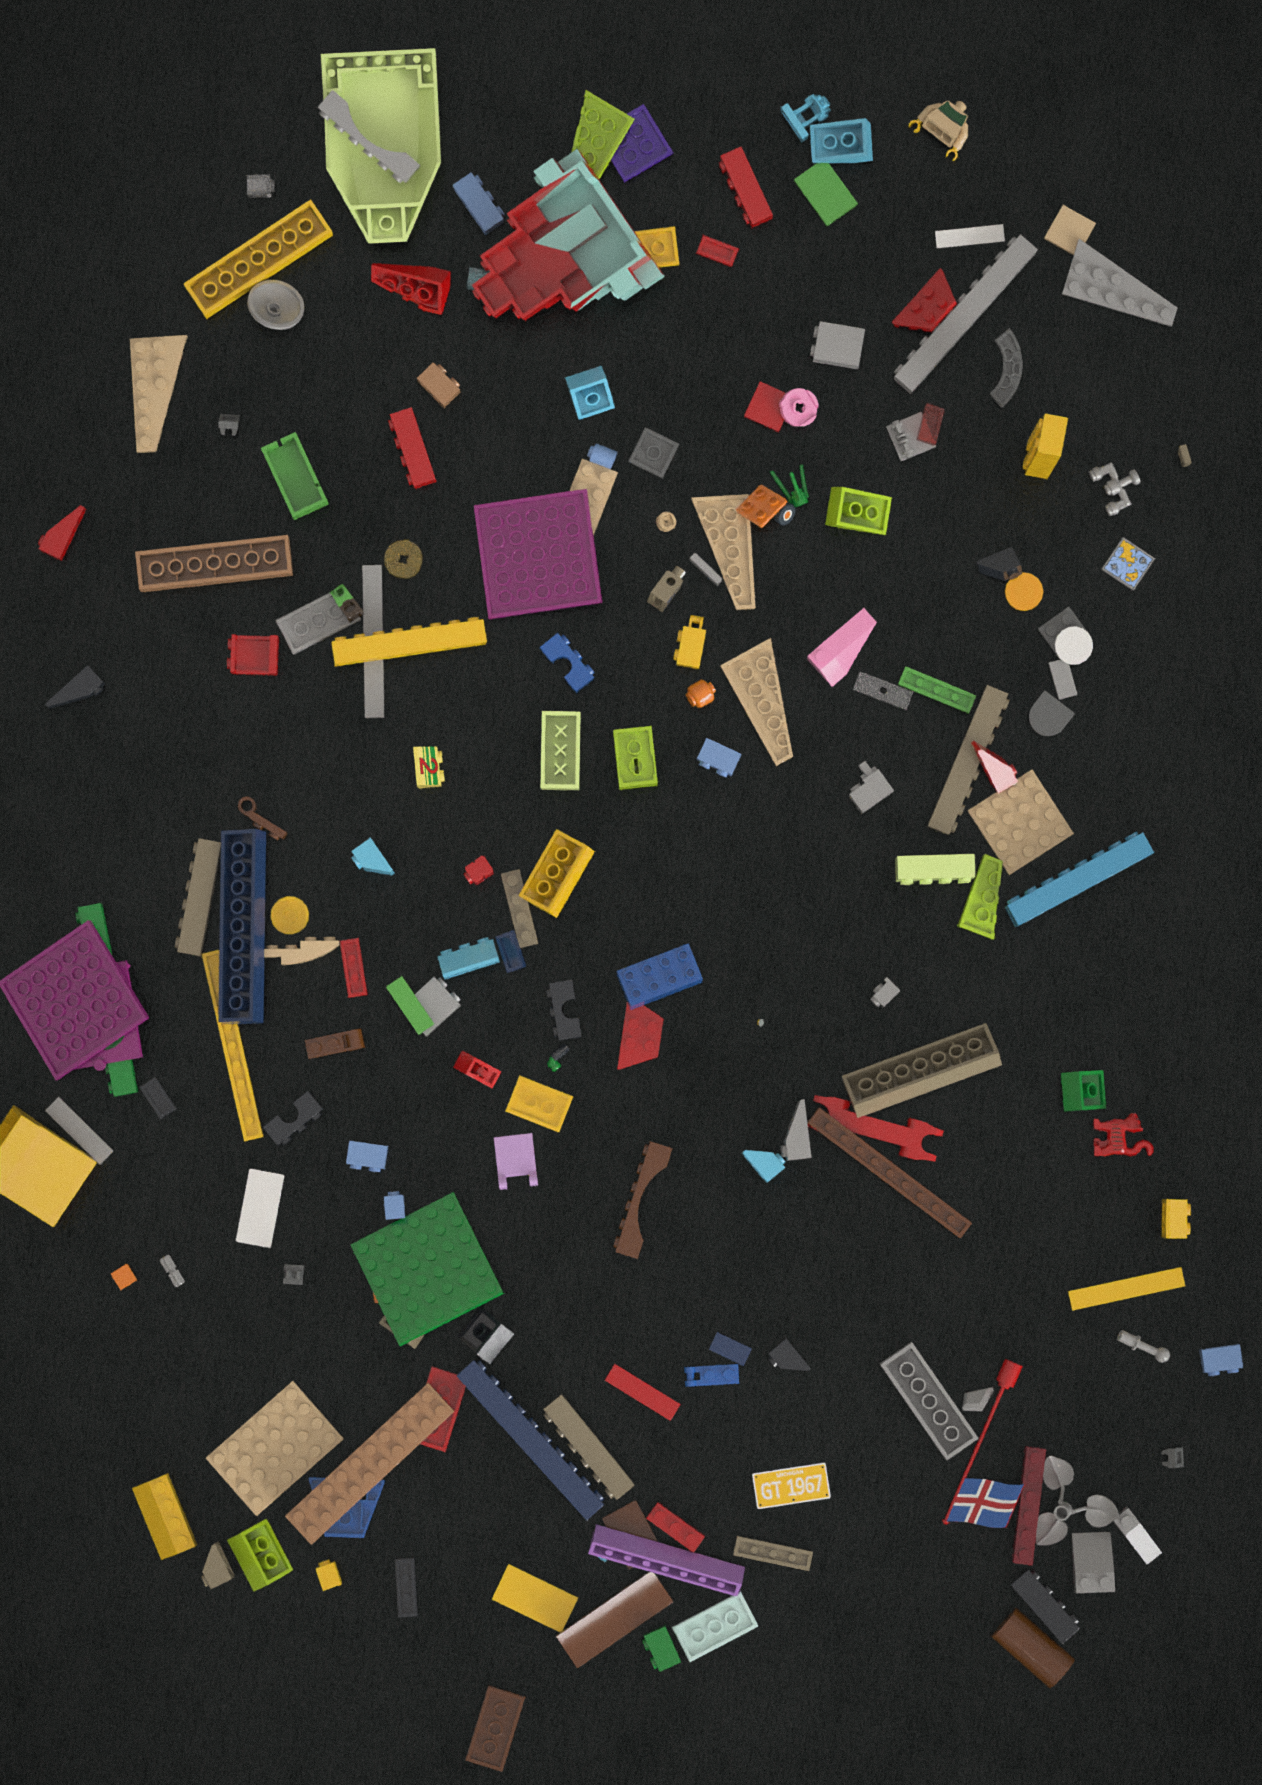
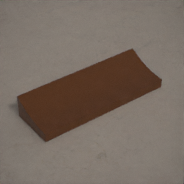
(614, 1618)

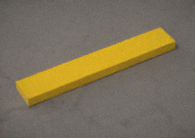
(1126, 1288)

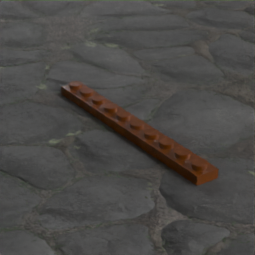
(889, 1172)

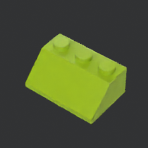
(260, 1555)

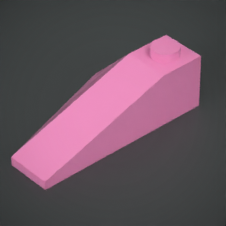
(840, 650)

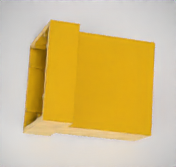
(39, 1166)

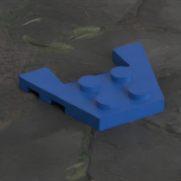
(357, 1518)

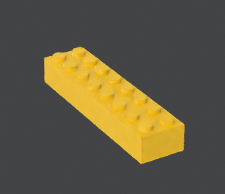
(258, 259)
(1045, 446)

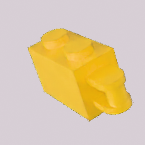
(691, 644)

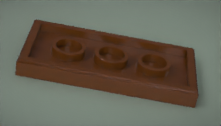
(495, 1728)

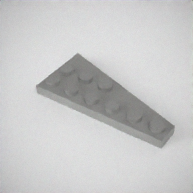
(1106, 284)

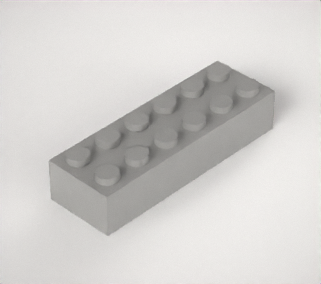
(928, 1401)

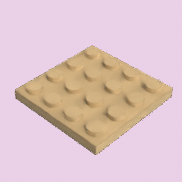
(1020, 822)

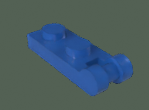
(712, 1375)

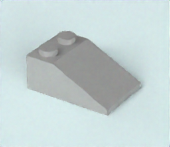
(1093, 1562)

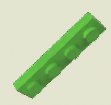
(937, 690)

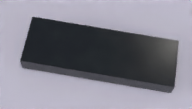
(406, 1587)

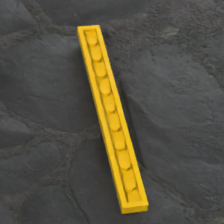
(234, 1057)

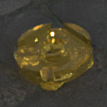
(404, 548)

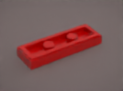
(353, 967)

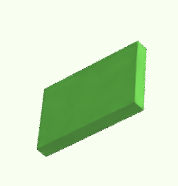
(825, 192)

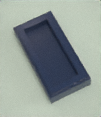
(510, 951)
(730, 1349)

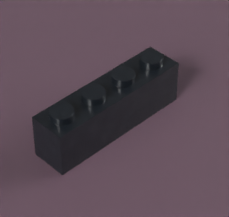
(1045, 1606)

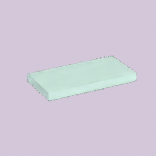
(715, 1626)

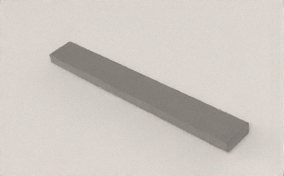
(372, 623)

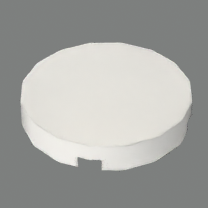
(1073, 645)

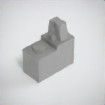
(873, 789)

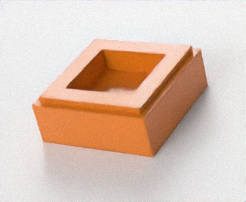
(124, 1276)

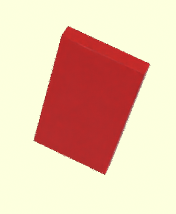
(452, 1391)

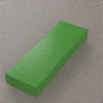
(410, 1005)

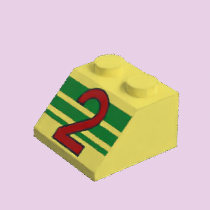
(427, 767)

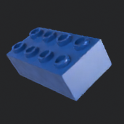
(659, 976)

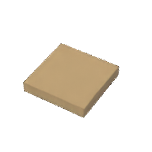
(1068, 228)

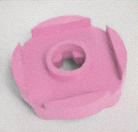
(809, 409)

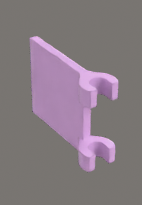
(515, 1158)

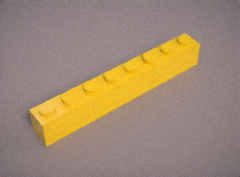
(408, 642)

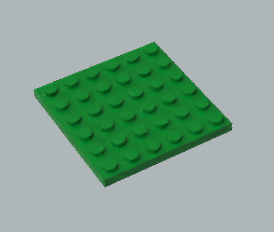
(426, 1269)

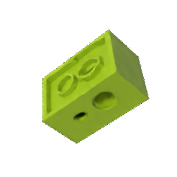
(635, 757)

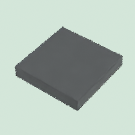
(653, 453)

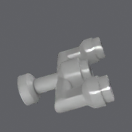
(1115, 486)

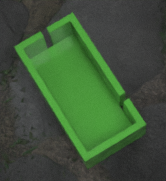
(294, 476)

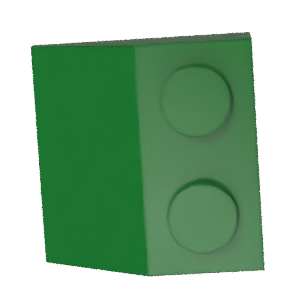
(1083, 1090)

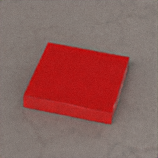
(765, 407)

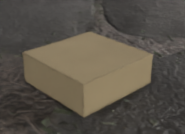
(1184, 455)

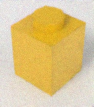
(328, 1574)

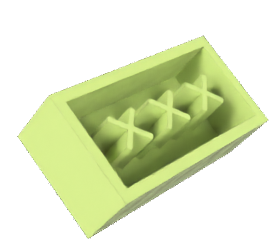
(560, 750)
(934, 868)

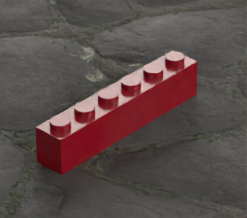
(1028, 1505)

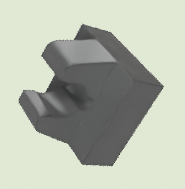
(229, 421)
(293, 1274)
(1175, 1457)

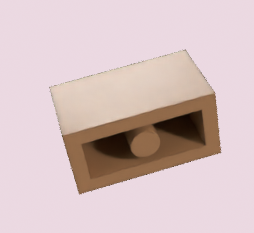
(438, 384)

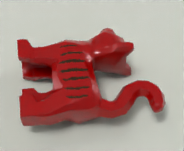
(1116, 1137)

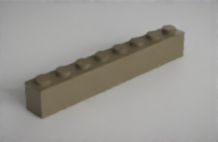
(966, 762)

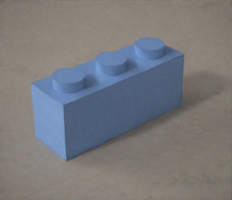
(479, 203)

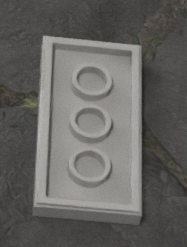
(313, 623)

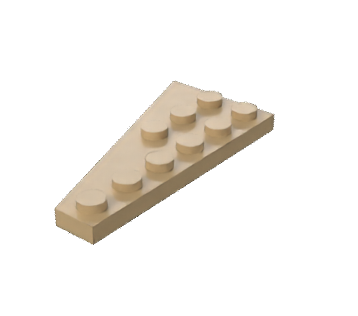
(758, 690)

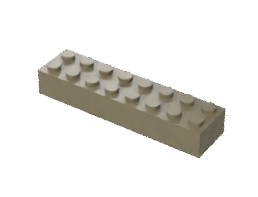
(921, 1070)

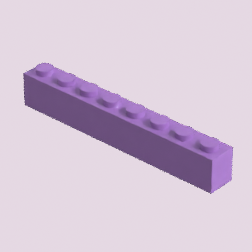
(666, 1560)

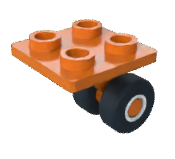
(764, 505)

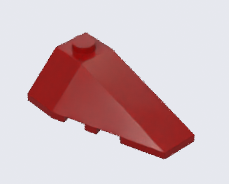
(418, 284)

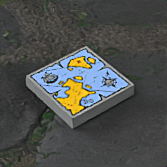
(1128, 564)

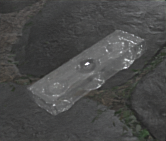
(871, 687)

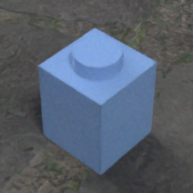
(394, 1206)

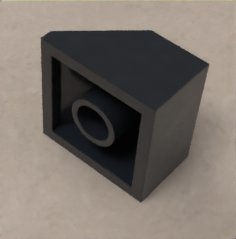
(485, 1335)

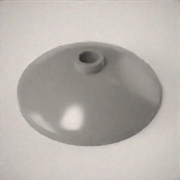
(279, 298)

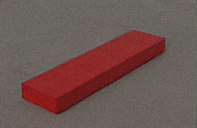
(642, 1392)

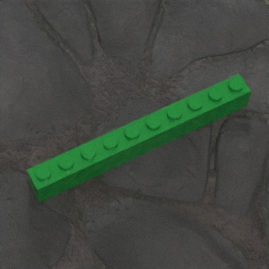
(121, 1073)

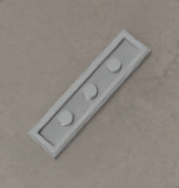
(79, 1130)

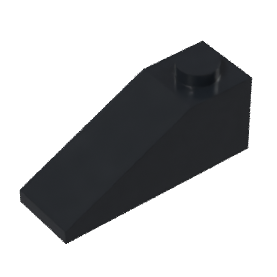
(80, 687)

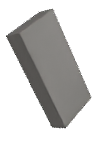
(705, 569)
(1062, 679)

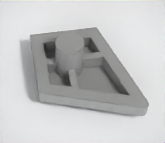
(976, 1399)

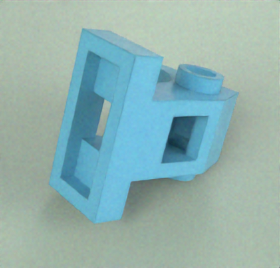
(819, 107)

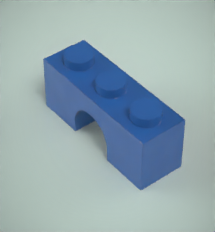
(558, 648)

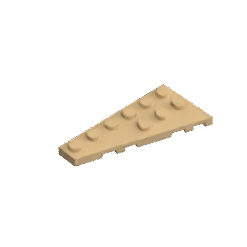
(153, 378)
(731, 544)

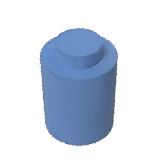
(602, 456)

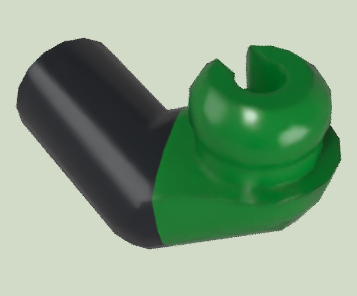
(555, 1056)

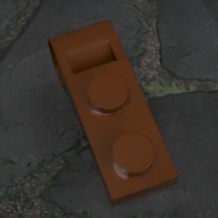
(260, 822)
(334, 1043)

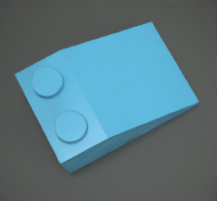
(841, 142)

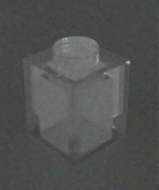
(260, 186)

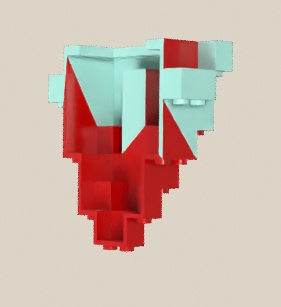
(565, 247)

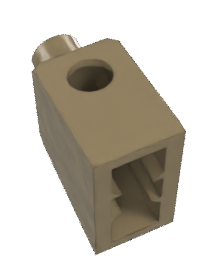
(664, 593)

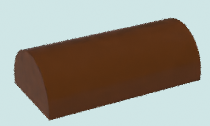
(1033, 1648)

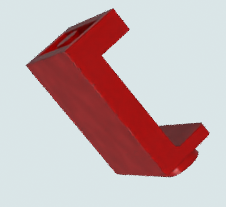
(253, 655)

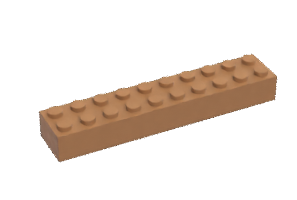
(369, 1463)

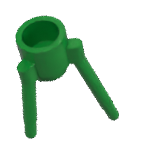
(798, 496)

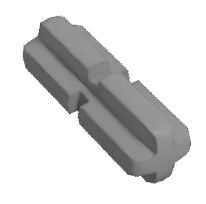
(174, 1274)

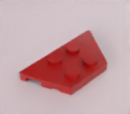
(928, 306)
(639, 1036)

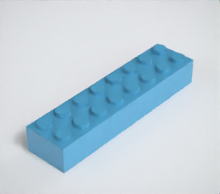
(1078, 880)

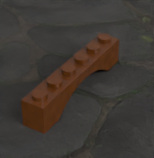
(656, 1160)

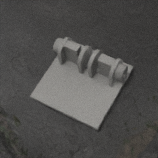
(904, 435)

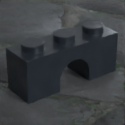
(565, 1027)
(282, 1131)

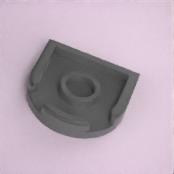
(1049, 715)

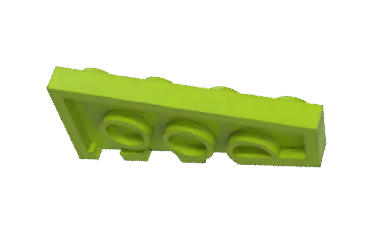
(981, 905)

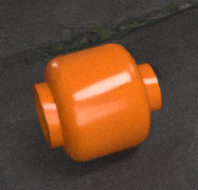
(700, 693)

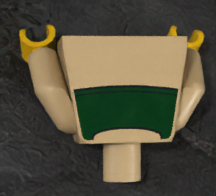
(946, 123)

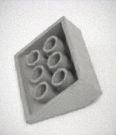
(796, 1141)

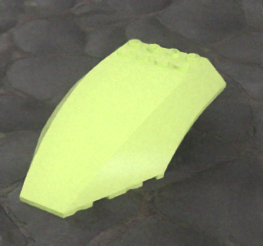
(396, 109)

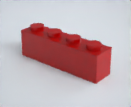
(746, 187)
(412, 447)

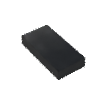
(157, 1097)

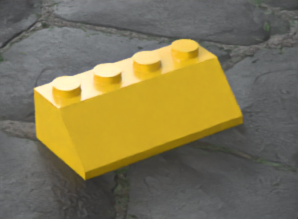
(556, 873)
(164, 1516)

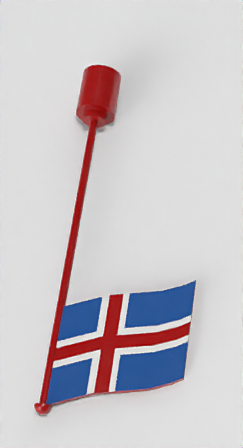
(985, 1500)

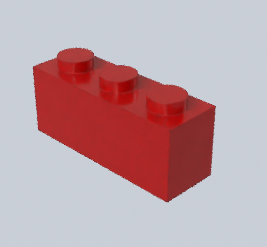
(675, 1526)

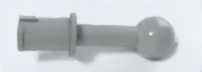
(1161, 1354)

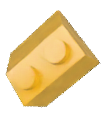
(1175, 1218)

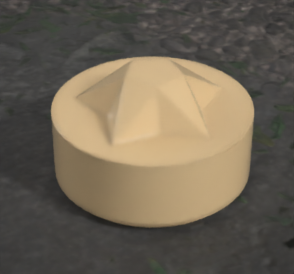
(666, 521)

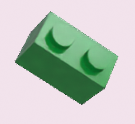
(662, 1648)

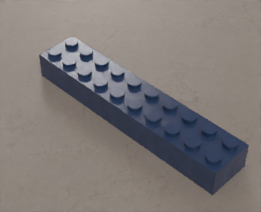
(242, 926)
(533, 1443)

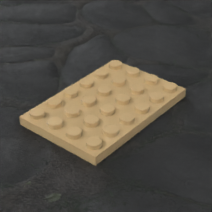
(274, 1448)

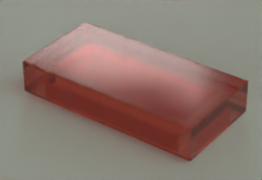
(930, 424)

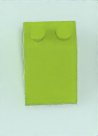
(858, 510)

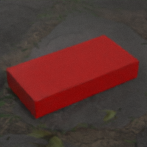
(717, 251)

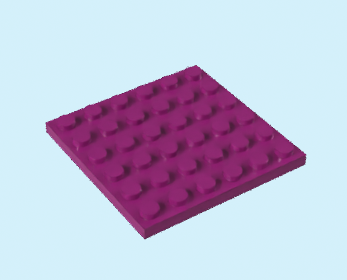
(538, 554)
(73, 1000)

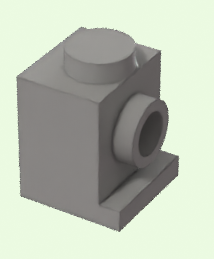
(884, 993)

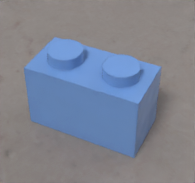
(718, 757)
(366, 1155)
(1221, 1359)

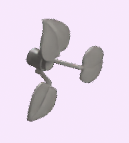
(1050, 1526)

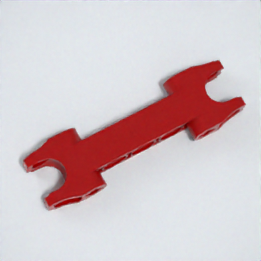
(907, 1137)

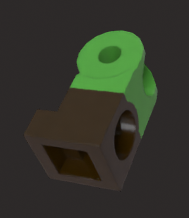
(346, 603)

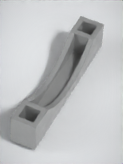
(398, 162)

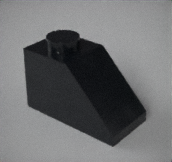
(1001, 565)
(787, 1357)

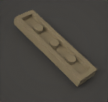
(519, 909)
(773, 1553)

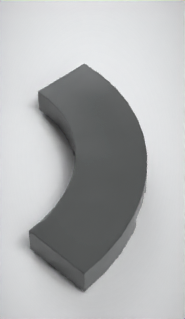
(1011, 368)

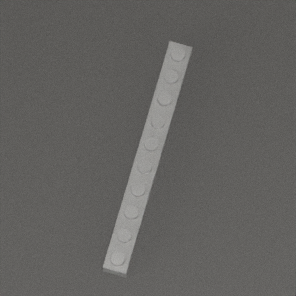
(968, 310)

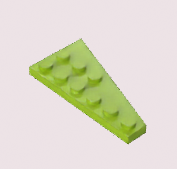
(600, 132)

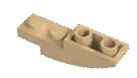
(309, 950)

